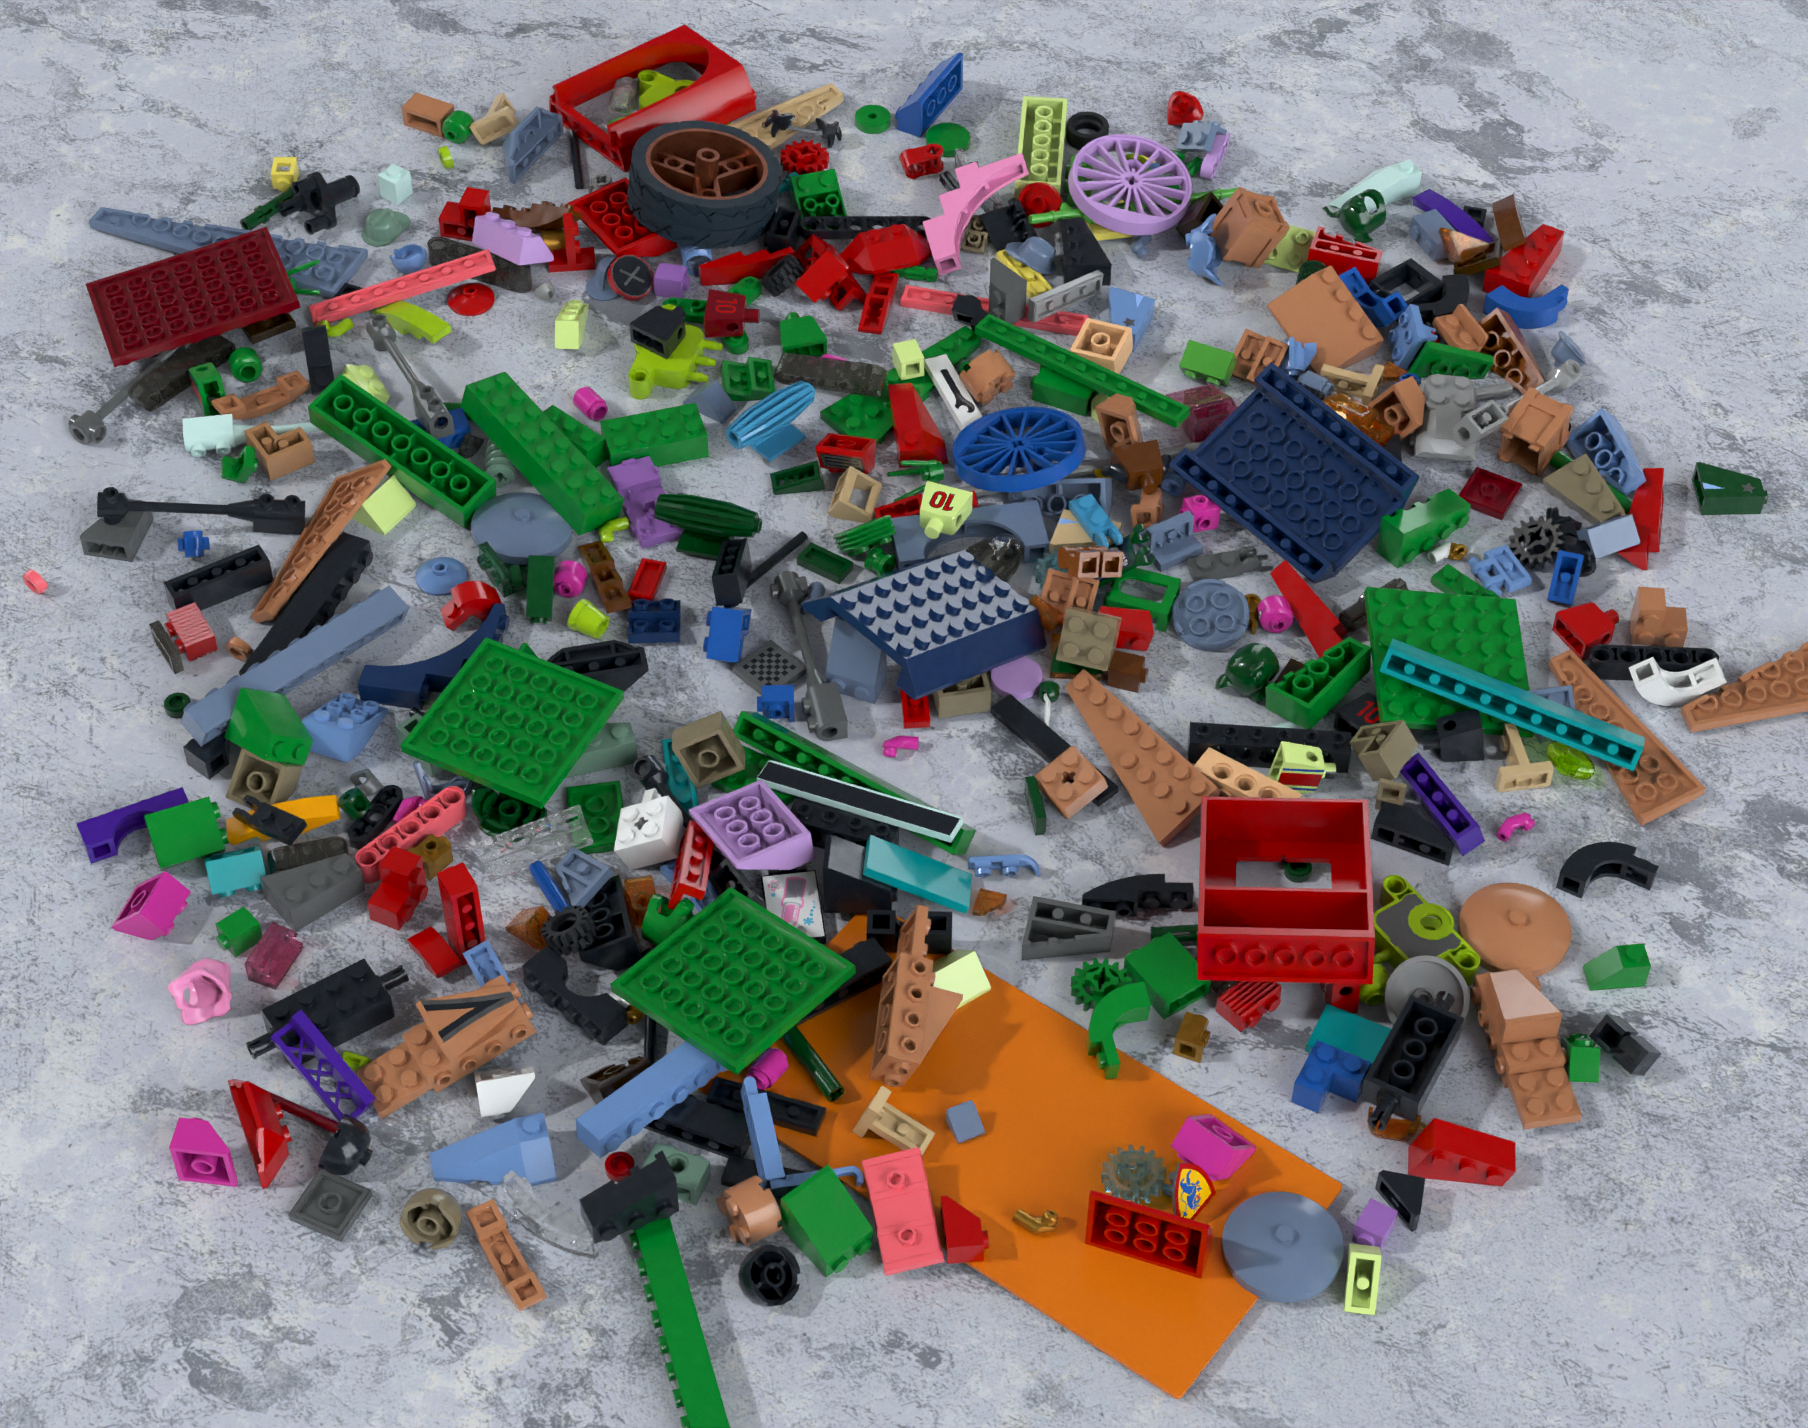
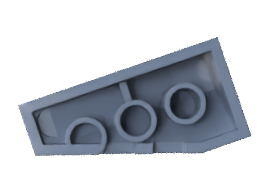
(1056, 496)

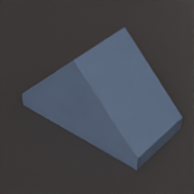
(712, 401)

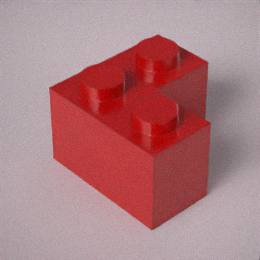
(458, 219)
(400, 889)

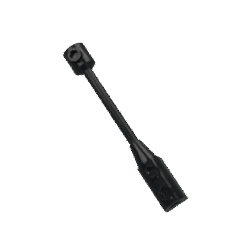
(266, 513)
(723, 873)

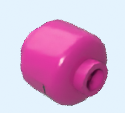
(569, 576)
(1275, 614)

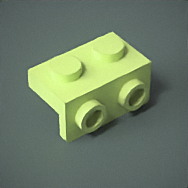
(366, 379)

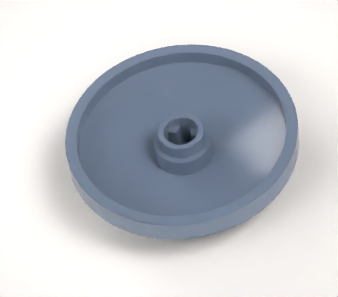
(520, 527)
(1282, 1247)

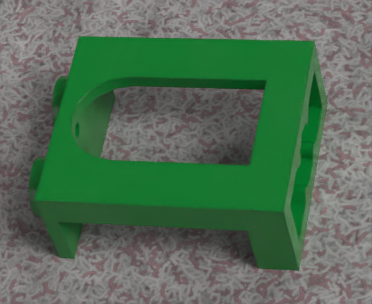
(1161, 611)

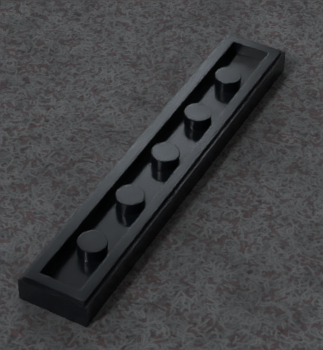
(1039, 737)

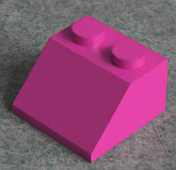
(152, 907)
(1212, 1146)
(201, 1154)

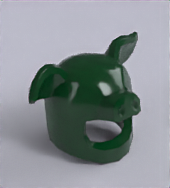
(1355, 217)
(1250, 671)

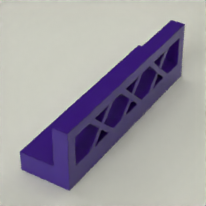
(330, 1060)

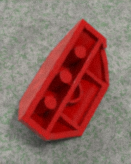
(886, 250)
(261, 1128)

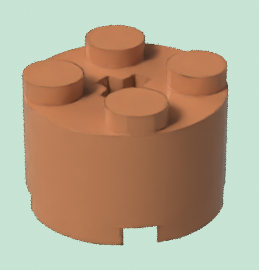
(988, 376)
(749, 1211)

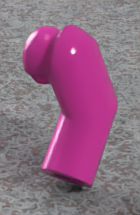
(899, 742)
(407, 806)

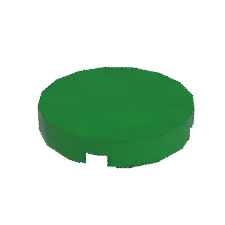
(949, 136)

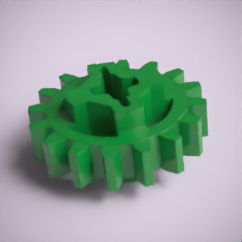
(1088, 980)

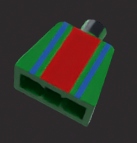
(206, 382)

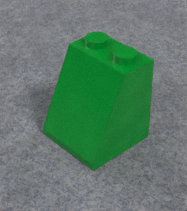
(268, 727)
(825, 1222)

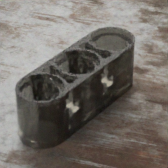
(304, 853)

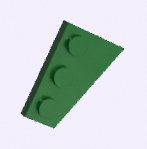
(1451, 361)

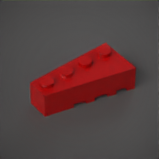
(1527, 264)

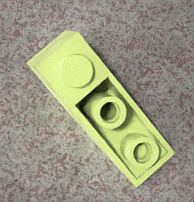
(571, 325)

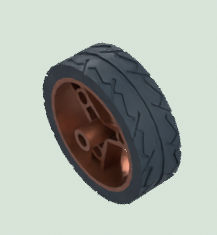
(686, 169)

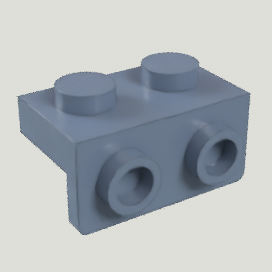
(1198, 136)

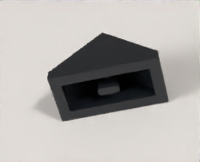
(1403, 1194)

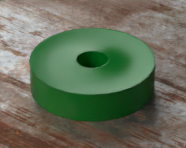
(872, 119)

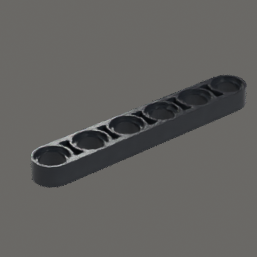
(864, 222)

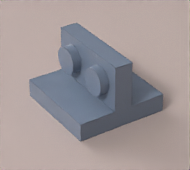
(1172, 541)

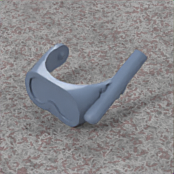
(431, 790)

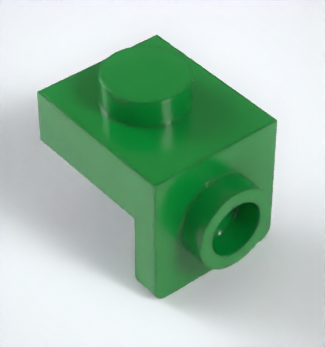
(239, 468)

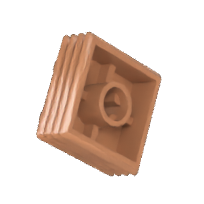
(1065, 796)

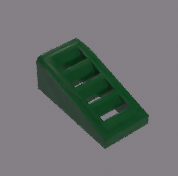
(810, 472)

